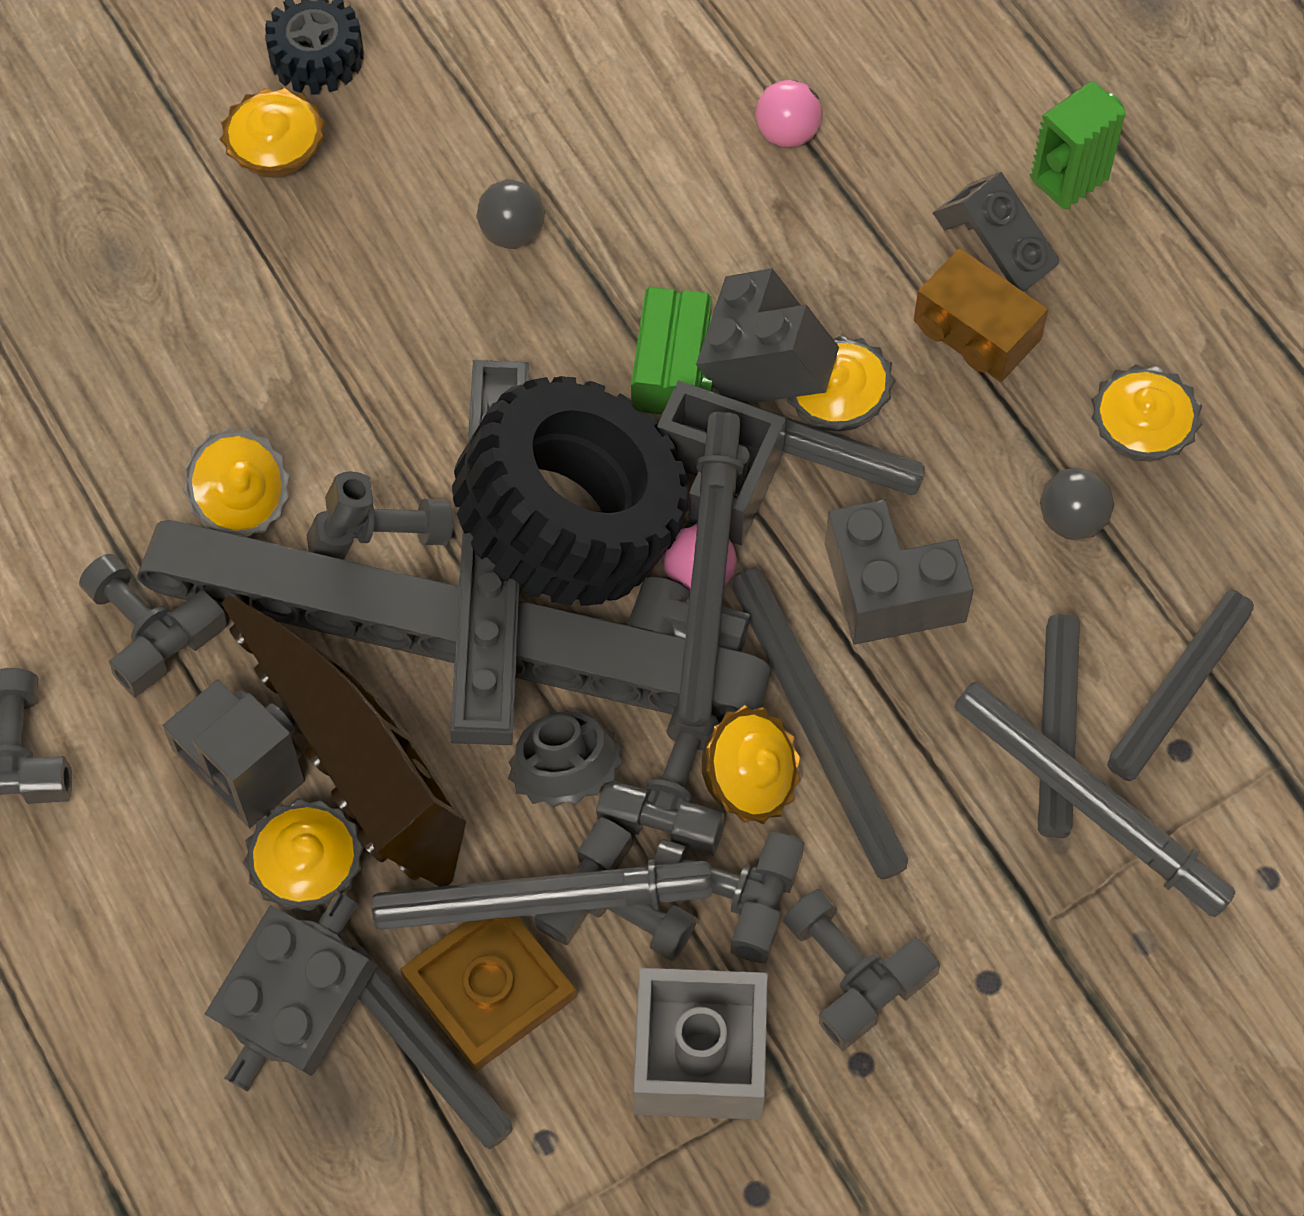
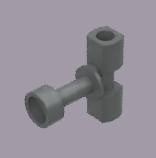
(352, 516)
(156, 631)
(34, 778)
(665, 801)
(603, 851)
(753, 892)
(869, 980)

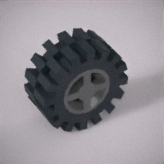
(330, 31)

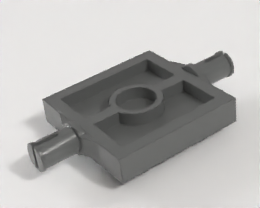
(291, 990)

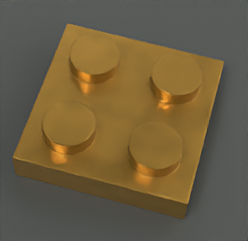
(488, 986)

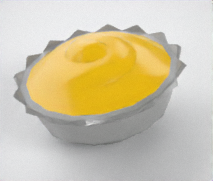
(236, 482)

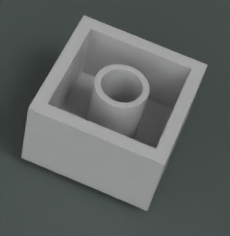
(700, 1043)

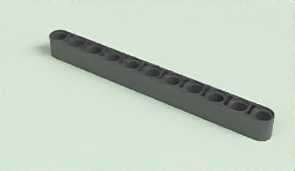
(422, 618)

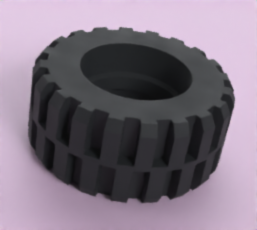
(540, 534)

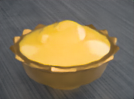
(272, 132)
(751, 765)

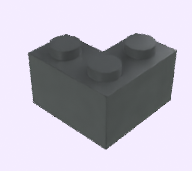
(765, 342)
(758, 448)
(888, 588)
(238, 749)

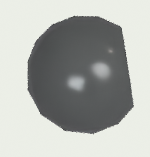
(510, 214)
(1076, 503)

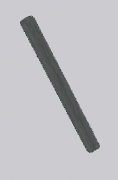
(820, 724)

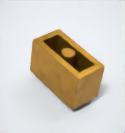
(979, 315)

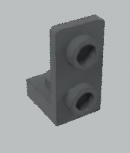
(1003, 227)

